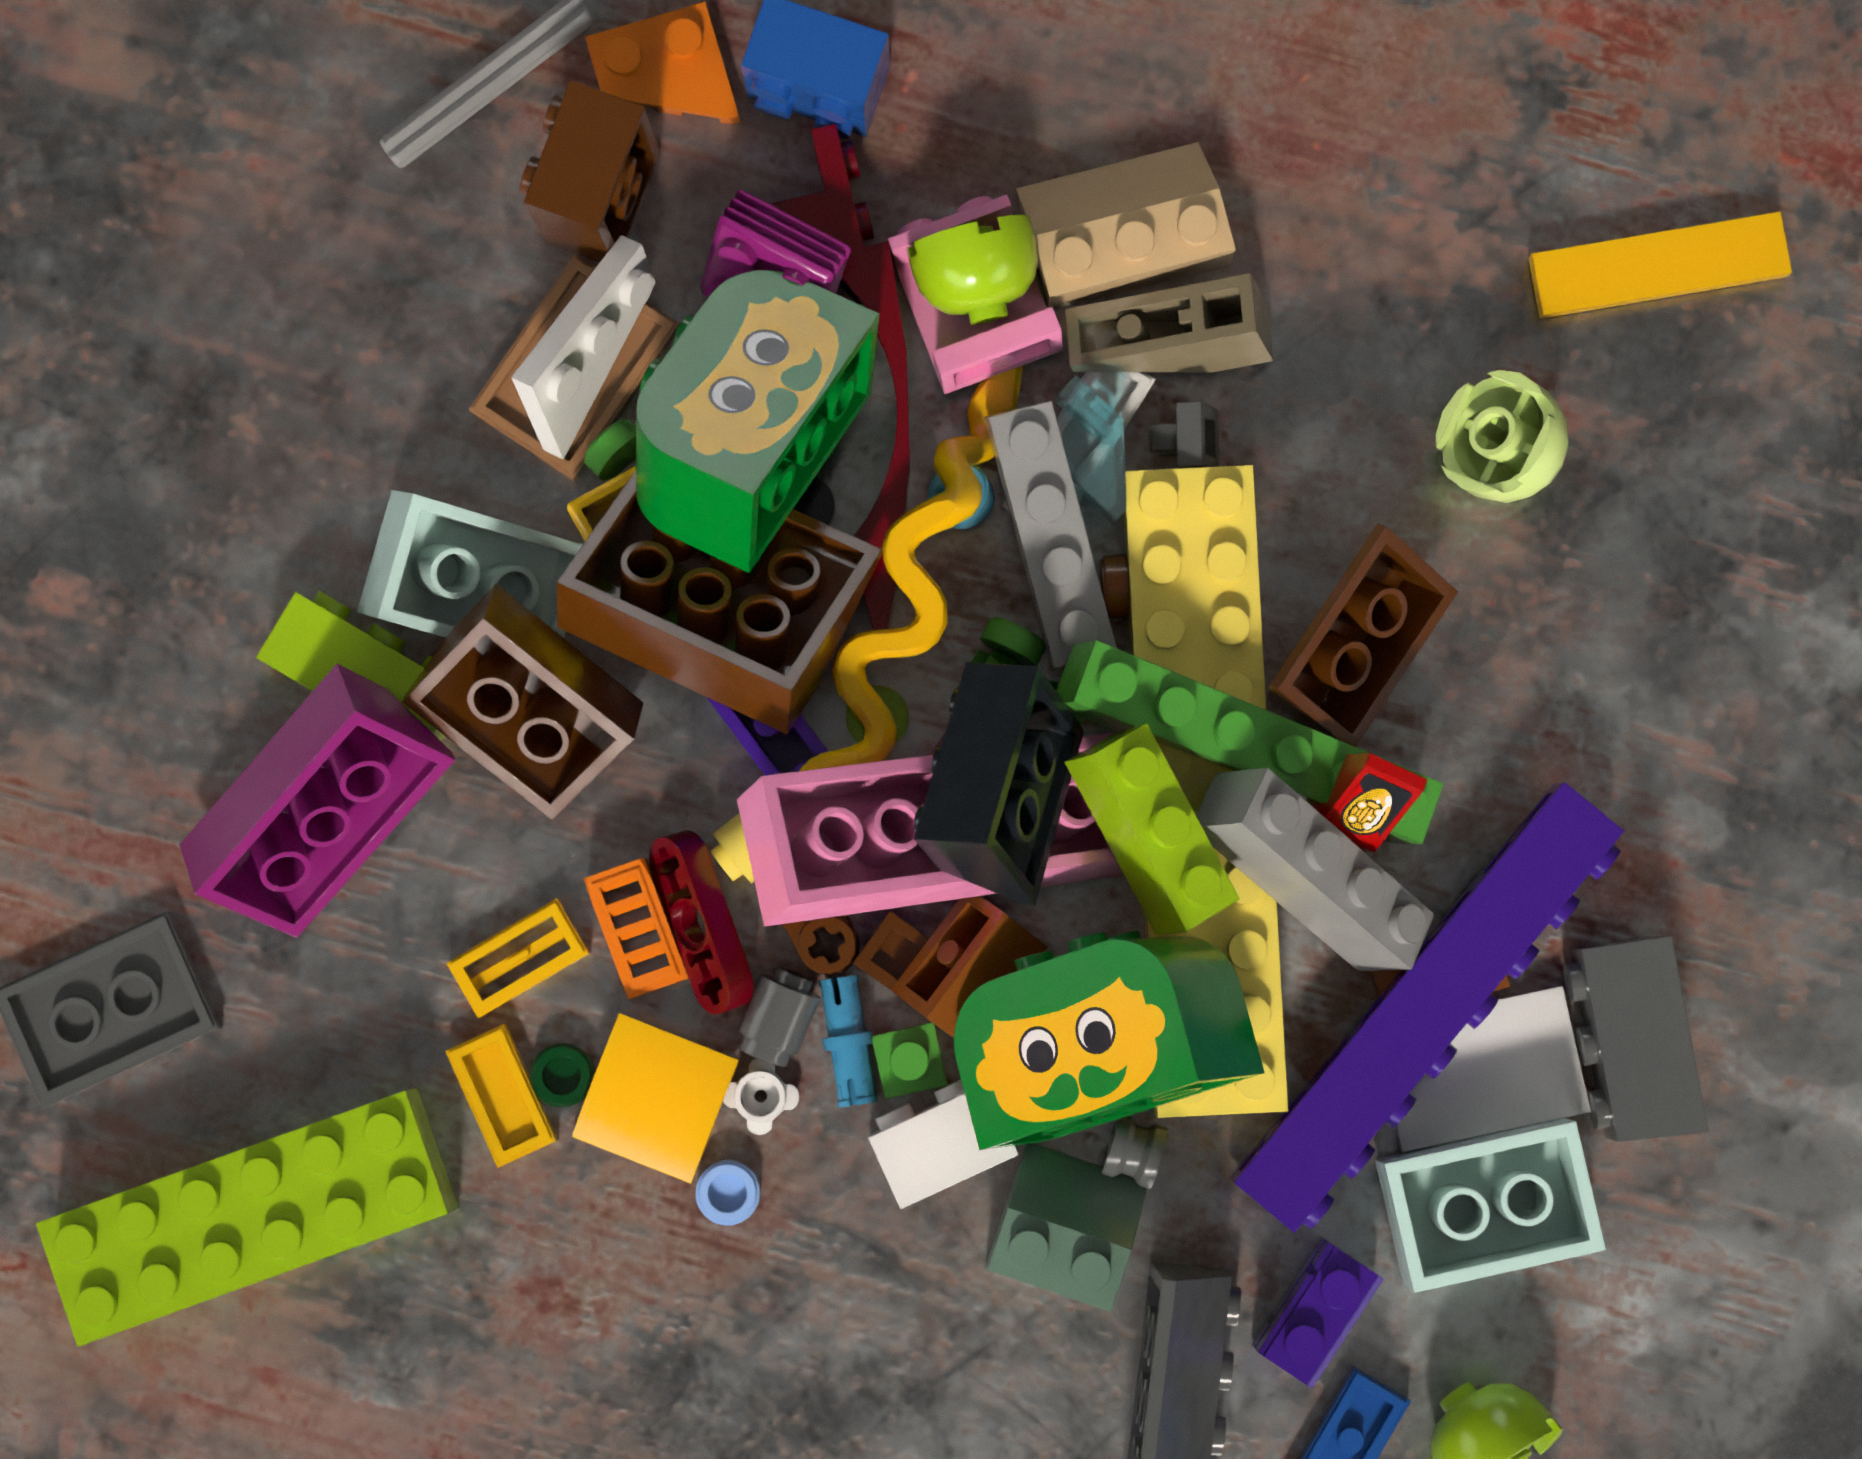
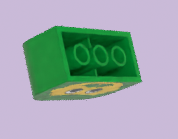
(749, 410)
(1100, 1036)

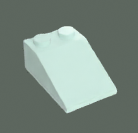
(443, 559)

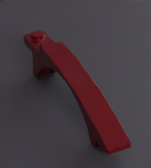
(870, 283)

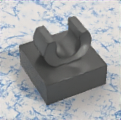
(1191, 439)

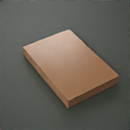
(501, 404)

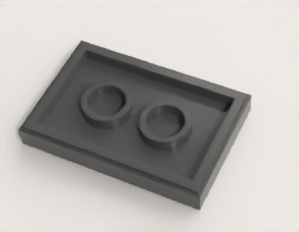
(107, 1009)

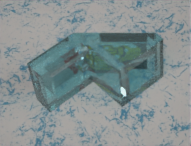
(1102, 473)

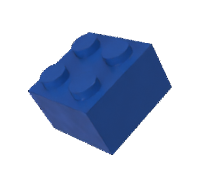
(815, 67)

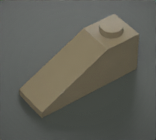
(1173, 330)

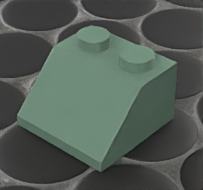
(1067, 1227)

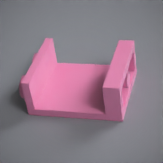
(969, 352)

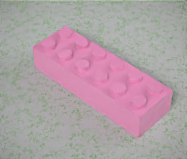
(847, 842)

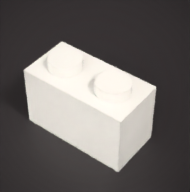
(931, 1147)

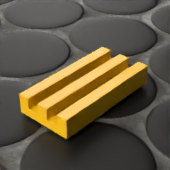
(565, 930)

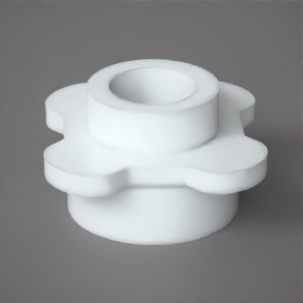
(761, 1114)

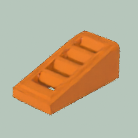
(619, 876)

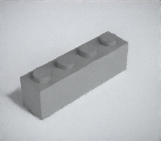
(1049, 529)
(1313, 870)

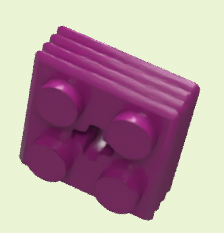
(763, 237)

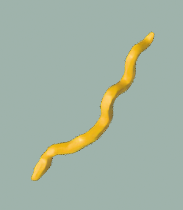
(957, 503)

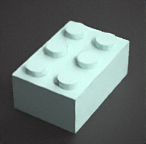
(1490, 1204)

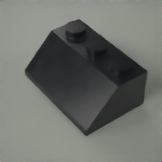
(999, 780)

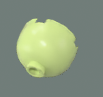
(1502, 437)

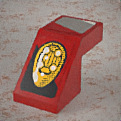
(1370, 799)

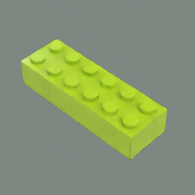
(247, 1216)

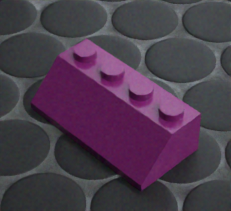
(314, 803)

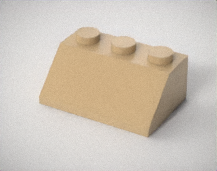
(1127, 225)

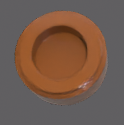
(1115, 585)

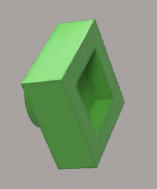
(909, 1060)

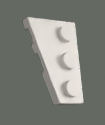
(581, 346)

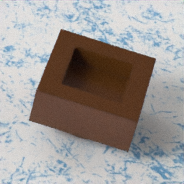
(890, 950)

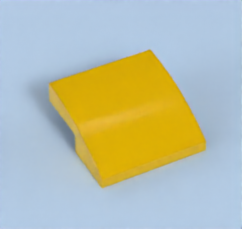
(655, 1098)

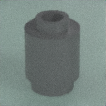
(778, 1016)

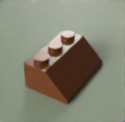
(1362, 639)
(525, 702)

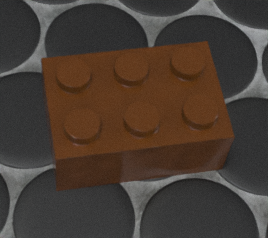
(590, 171)

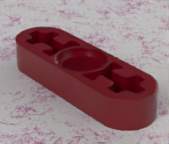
(690, 883)

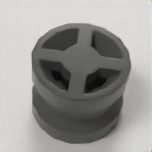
(1135, 1151)

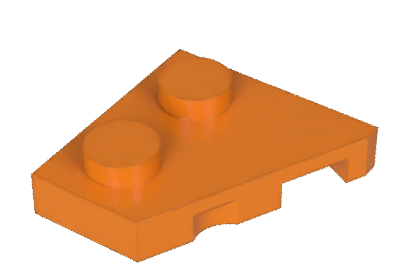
(666, 64)

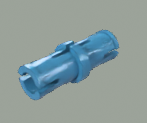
(848, 1041)

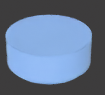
(728, 1192)

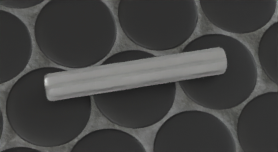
(486, 81)

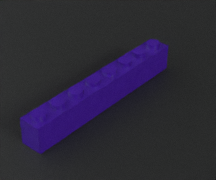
(1426, 1007)

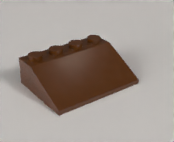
(709, 626)

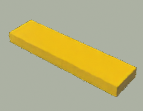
(1660, 265)

